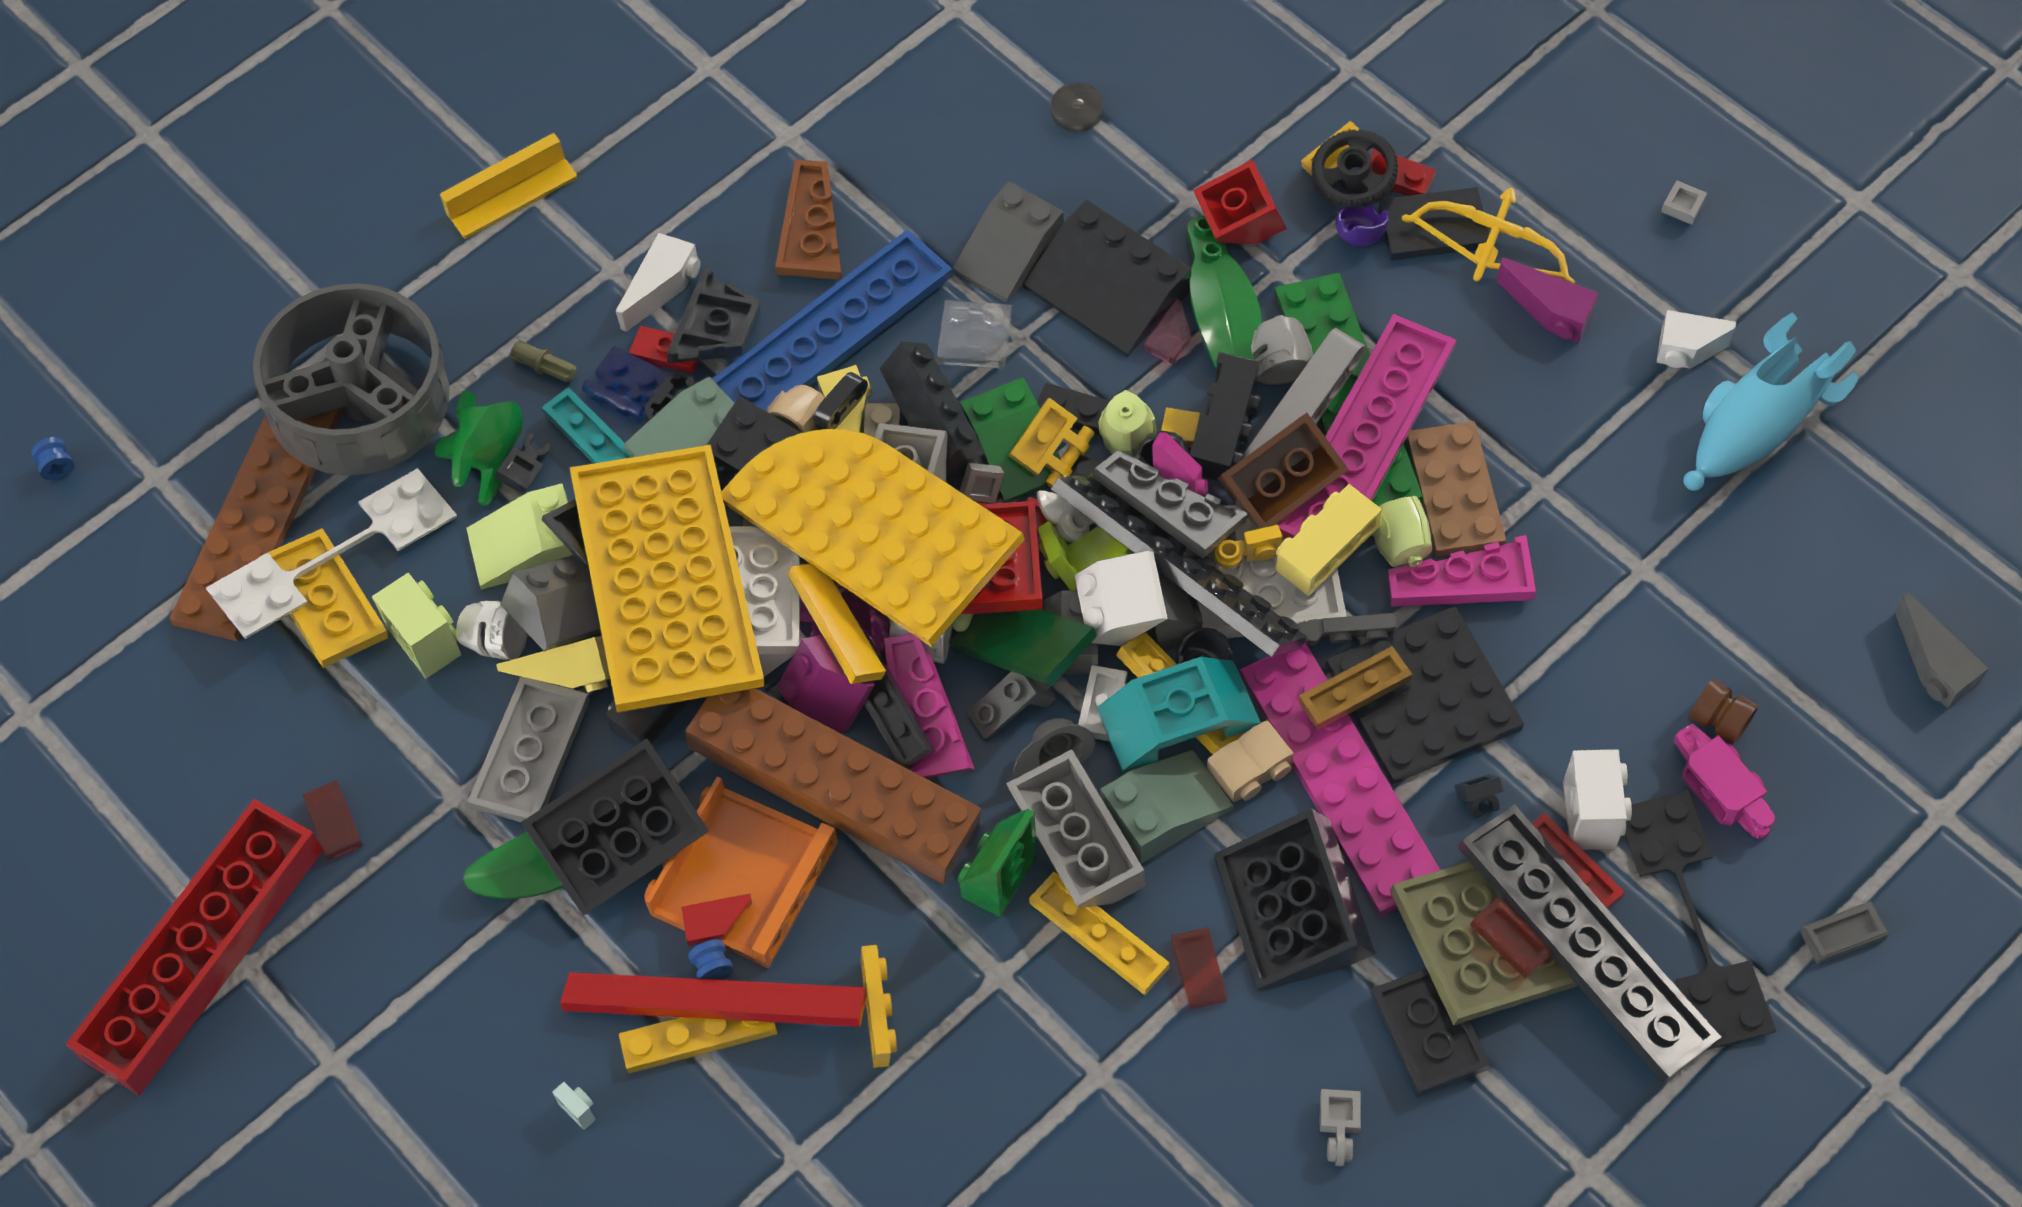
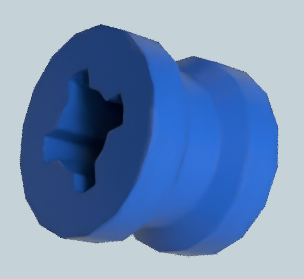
(52, 458)
(711, 961)

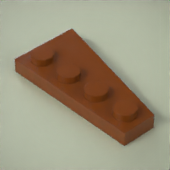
(809, 230)

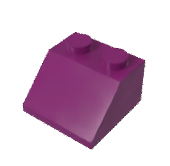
(819, 686)

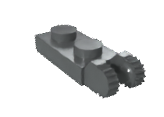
(1342, 629)

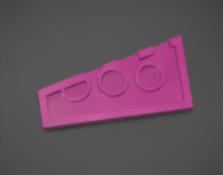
(1486, 575)
(920, 684)

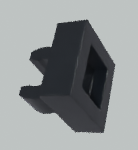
(1478, 789)

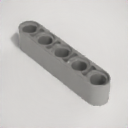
(1315, 385)

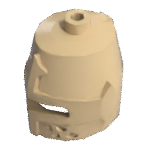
(797, 407)

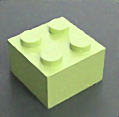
(418, 624)

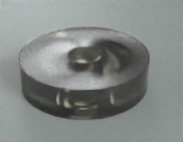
(1077, 118)

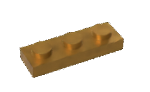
(1355, 688)

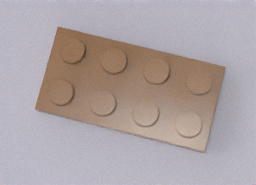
(1455, 488)

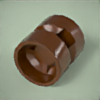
(1720, 709)

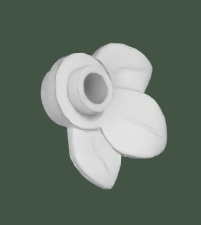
(1068, 520)

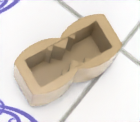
(1250, 762)

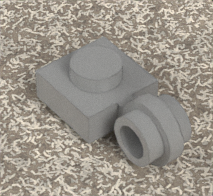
(1340, 1115)

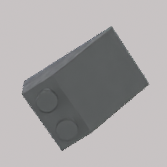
(1008, 241)

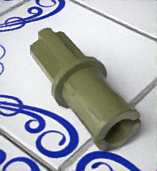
(542, 361)

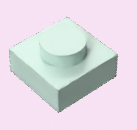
(576, 1104)

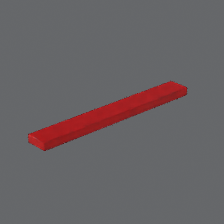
(714, 999)

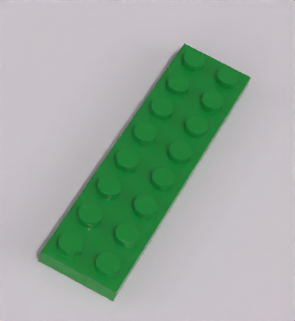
(1321, 307)

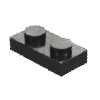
(1081, 405)

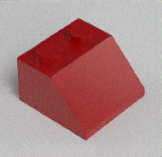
(1240, 206)

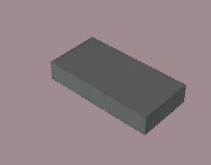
(1844, 932)

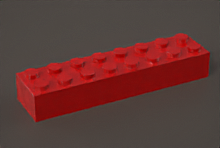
(195, 947)

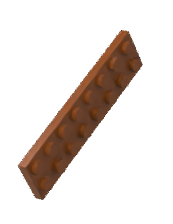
(248, 525)

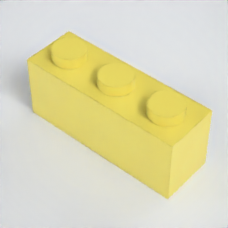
(1327, 539)

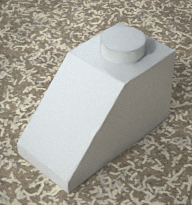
(1692, 339)

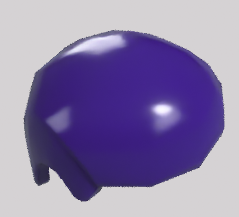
(1361, 226)

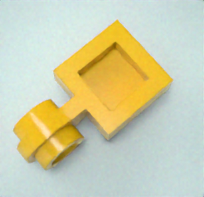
(1256, 545)

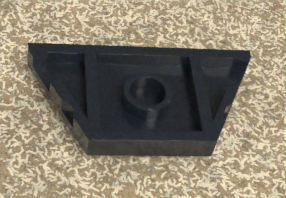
(714, 322)

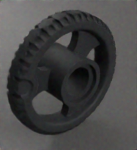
(1354, 181)

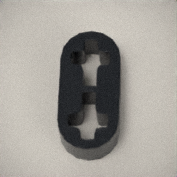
(666, 392)
(840, 401)

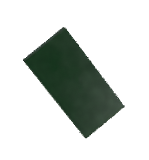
(1025, 642)

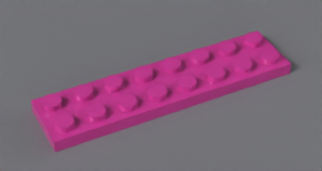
(1380, 411)
(1341, 779)

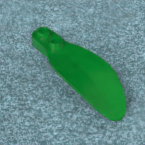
(1220, 295)
(512, 872)

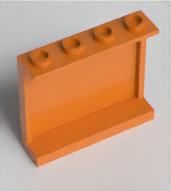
(743, 854)

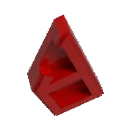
(713, 918)

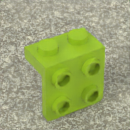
(1071, 559)

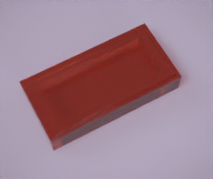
(332, 820)
(1511, 938)
(1198, 968)

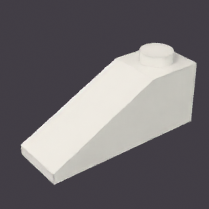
(658, 280)

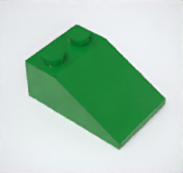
(999, 421)
(1001, 863)

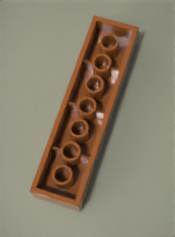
(835, 779)

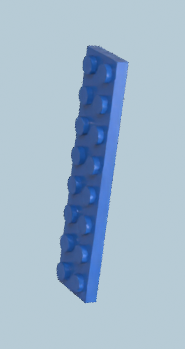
(837, 322)

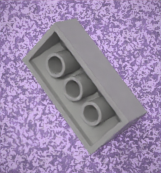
(1078, 832)

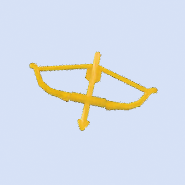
(1486, 252)

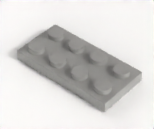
(528, 749)

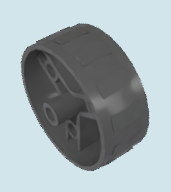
(349, 379)

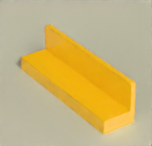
(507, 186)

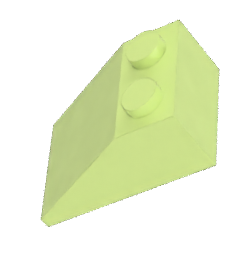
(516, 537)

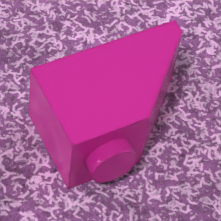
(1175, 463)

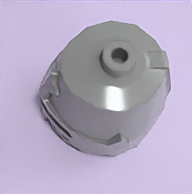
(1281, 350)

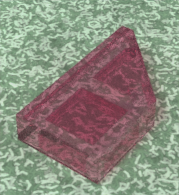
(1170, 335)

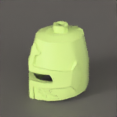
(1126, 423)
(1403, 532)

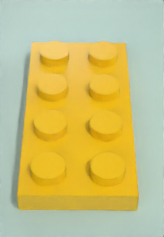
(337, 613)

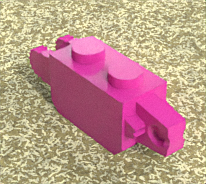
(1724, 782)

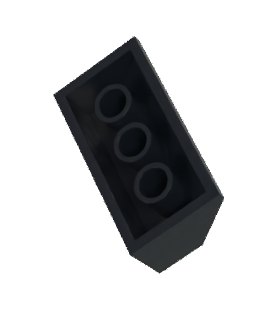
(930, 403)

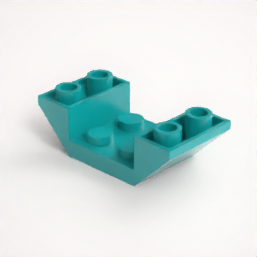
(1175, 708)

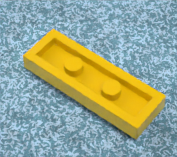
(877, 1006)

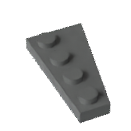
(1185, 515)

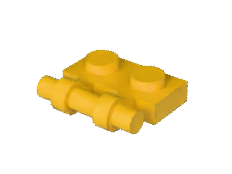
(1043, 437)

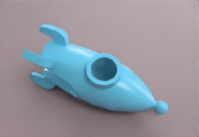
(1759, 411)

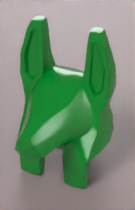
(481, 441)

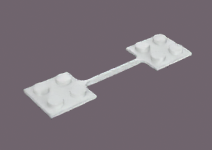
(266, 593)

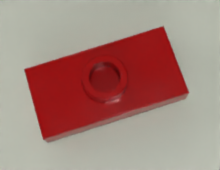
(652, 347)

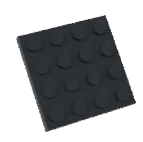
(1444, 709)

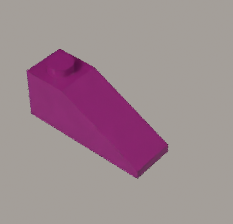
(1551, 301)

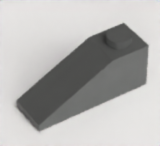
(1940, 659)

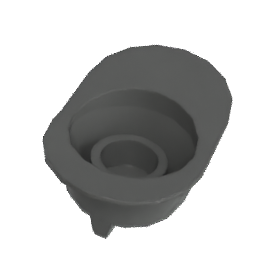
(1052, 740)

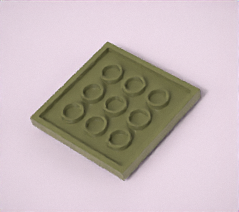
(1461, 963)

